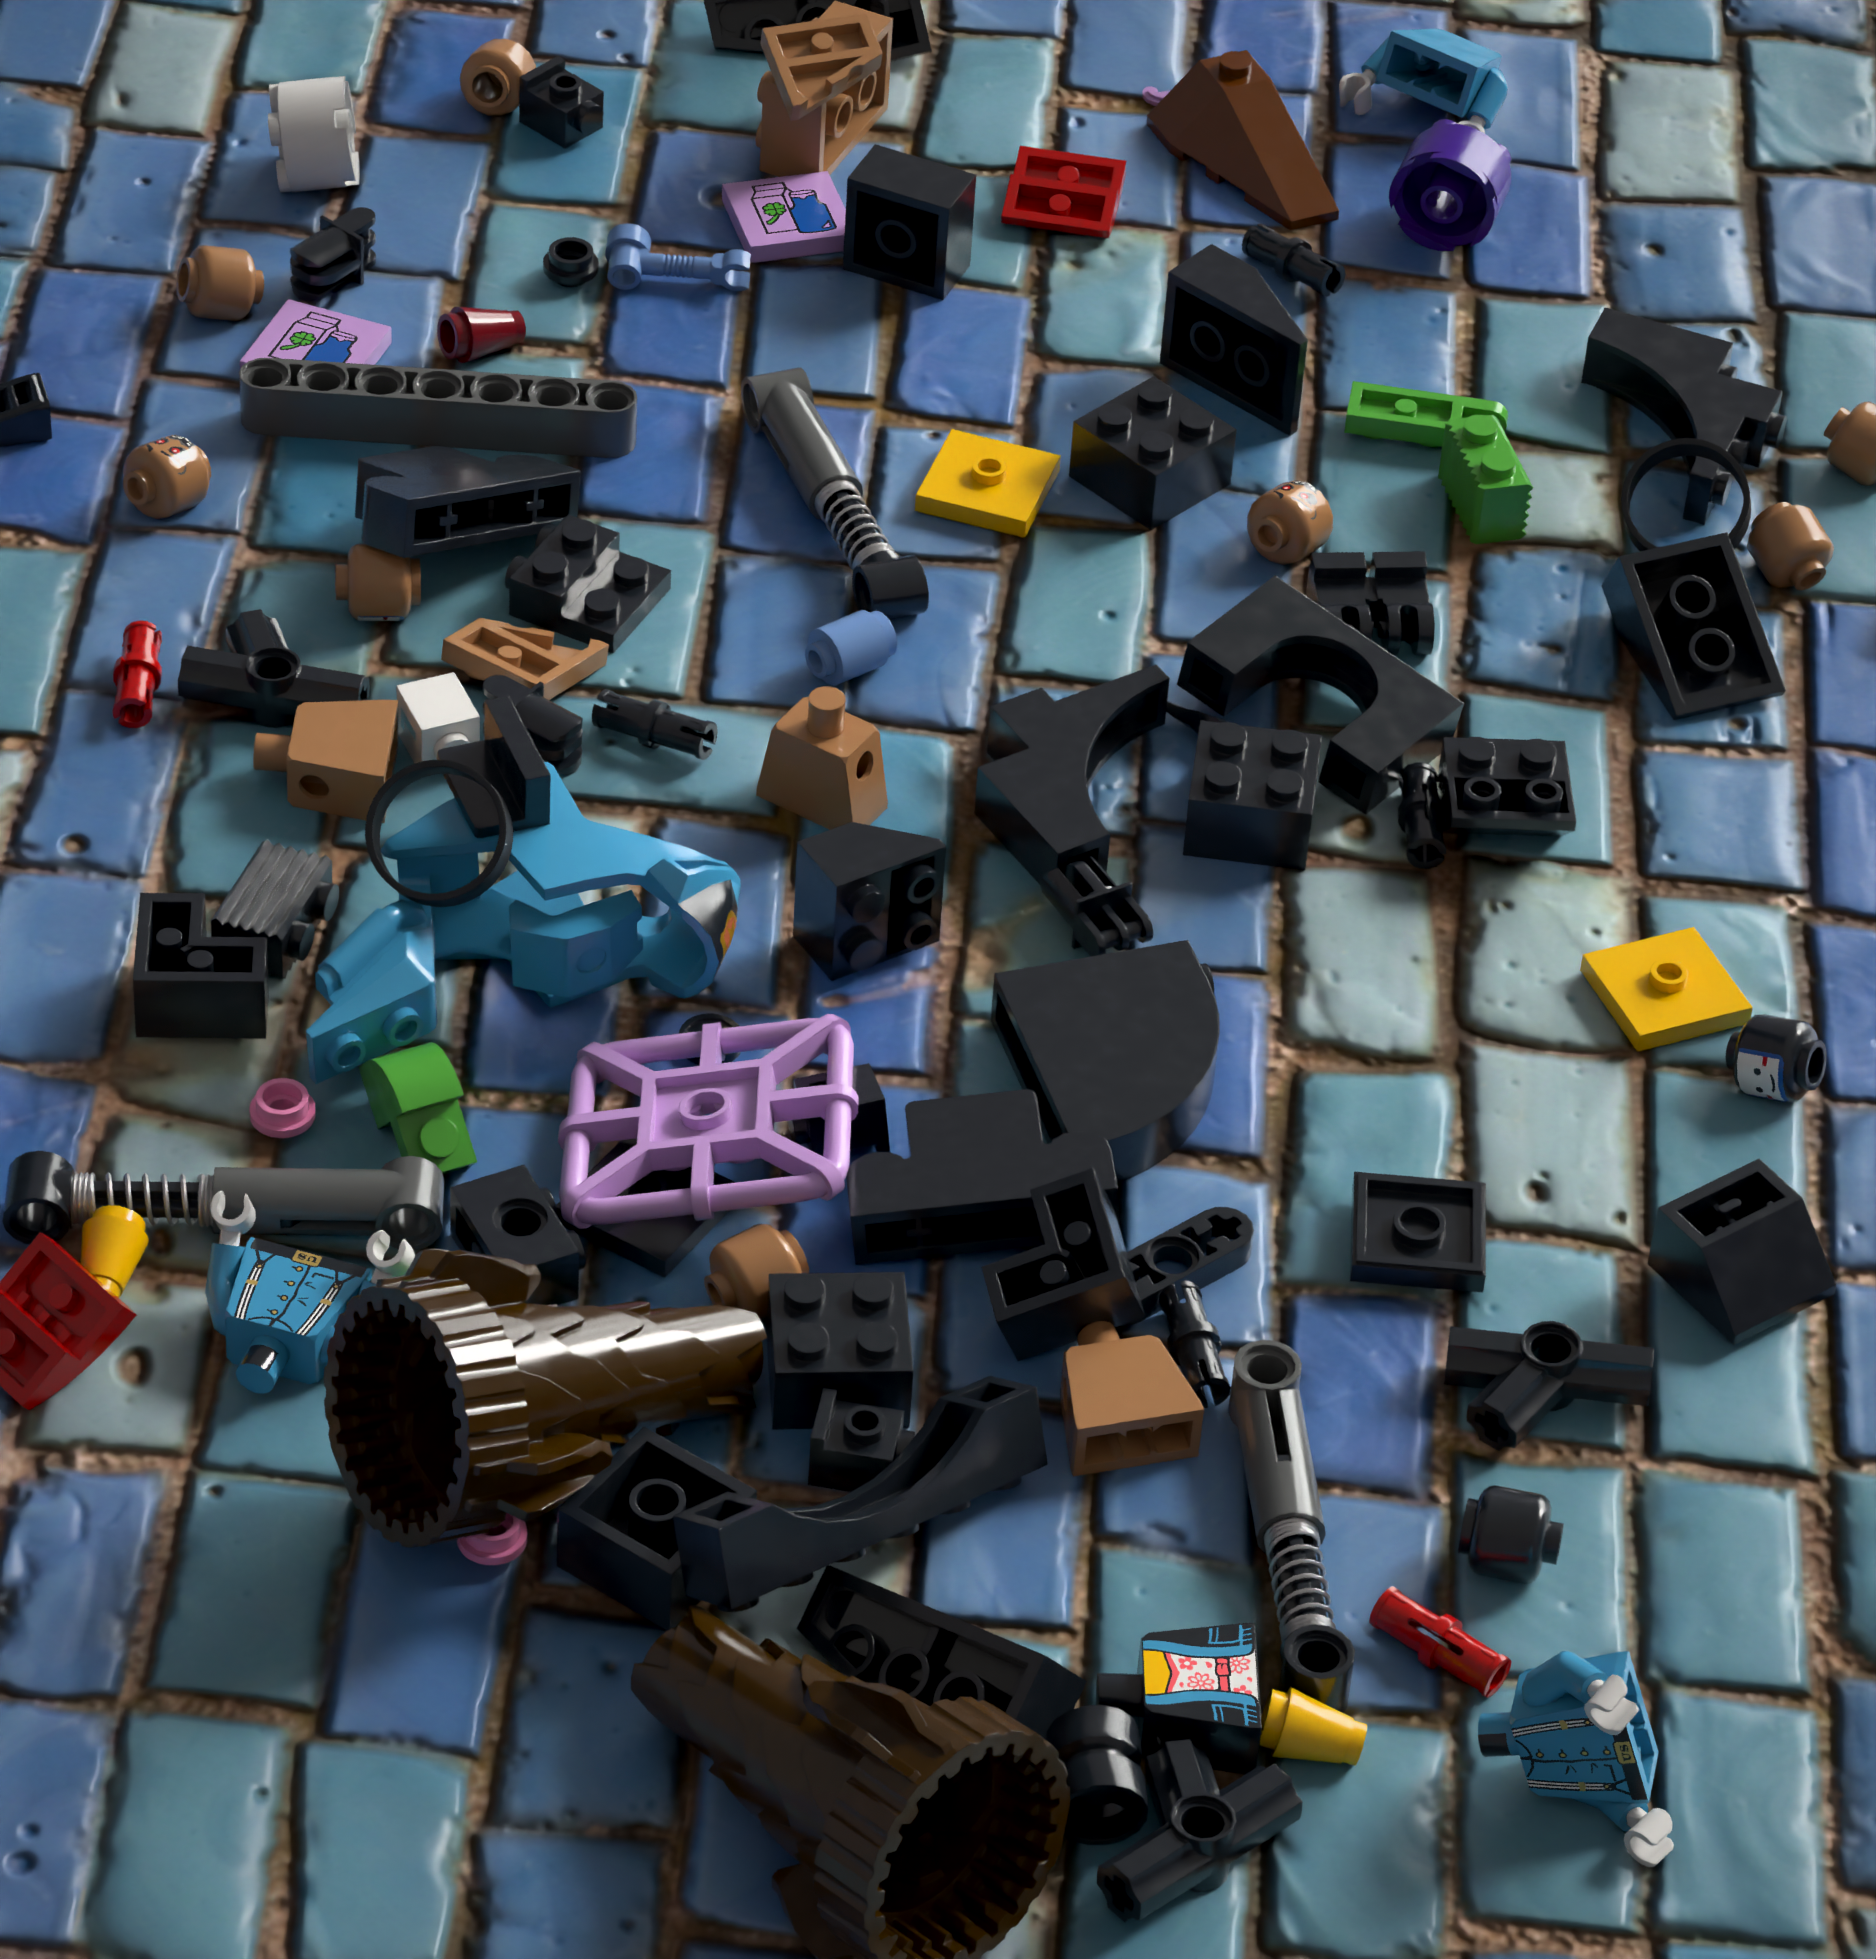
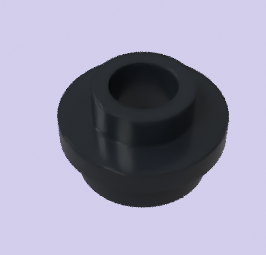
(570, 262)

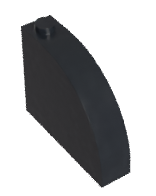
(1114, 1047)

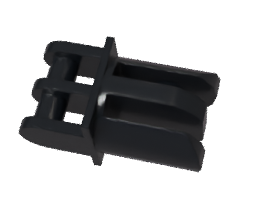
(333, 254)
(551, 727)
(1096, 907)

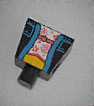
(1194, 1688)

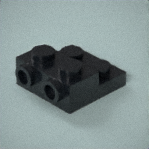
(584, 584)

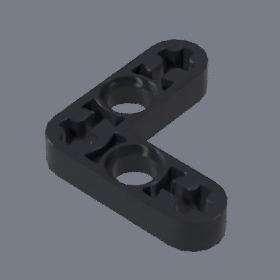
(1187, 1245)

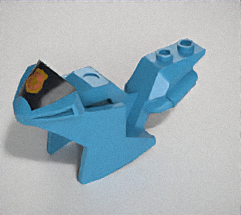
(534, 918)

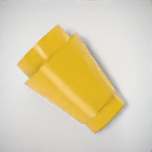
(113, 1245)
(1309, 1730)

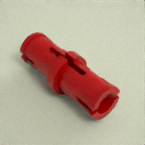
(137, 674)
(1476, 1666)

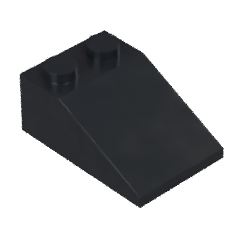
(1234, 337)
(1692, 626)

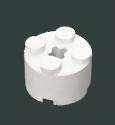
(314, 134)

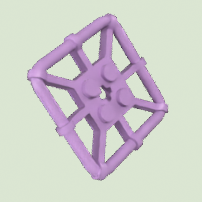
(678, 1135)

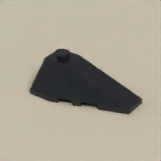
(739, 23)
(931, 1654)

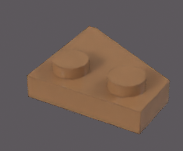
(819, 59)
(522, 655)

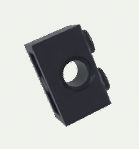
(518, 1221)

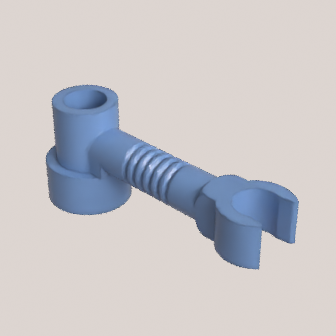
(630, 257)

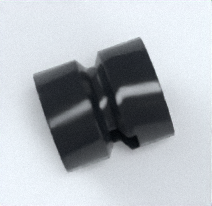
(1103, 1772)

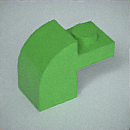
(419, 1098)

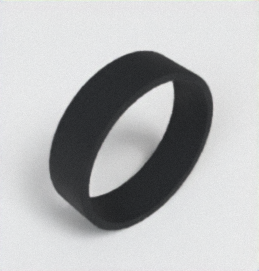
(1678, 448)
(393, 787)

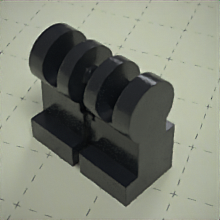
(1391, 596)

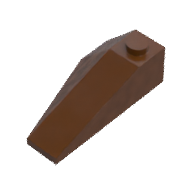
(1242, 132)

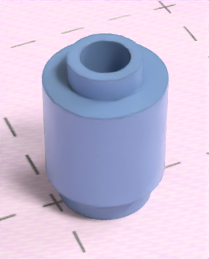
(850, 646)

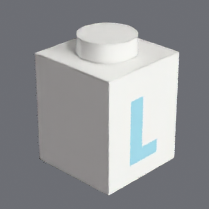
(435, 716)

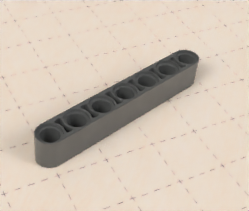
(438, 407)

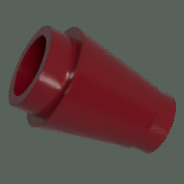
(477, 332)

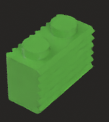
(1484, 479)

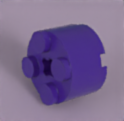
(1450, 186)

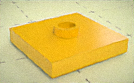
(987, 483)
(1666, 989)

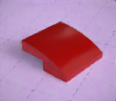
(1064, 192)
(53, 1322)

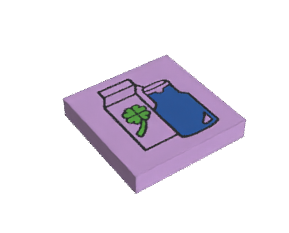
(786, 216)
(320, 335)

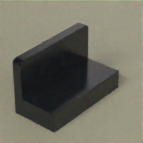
(509, 764)

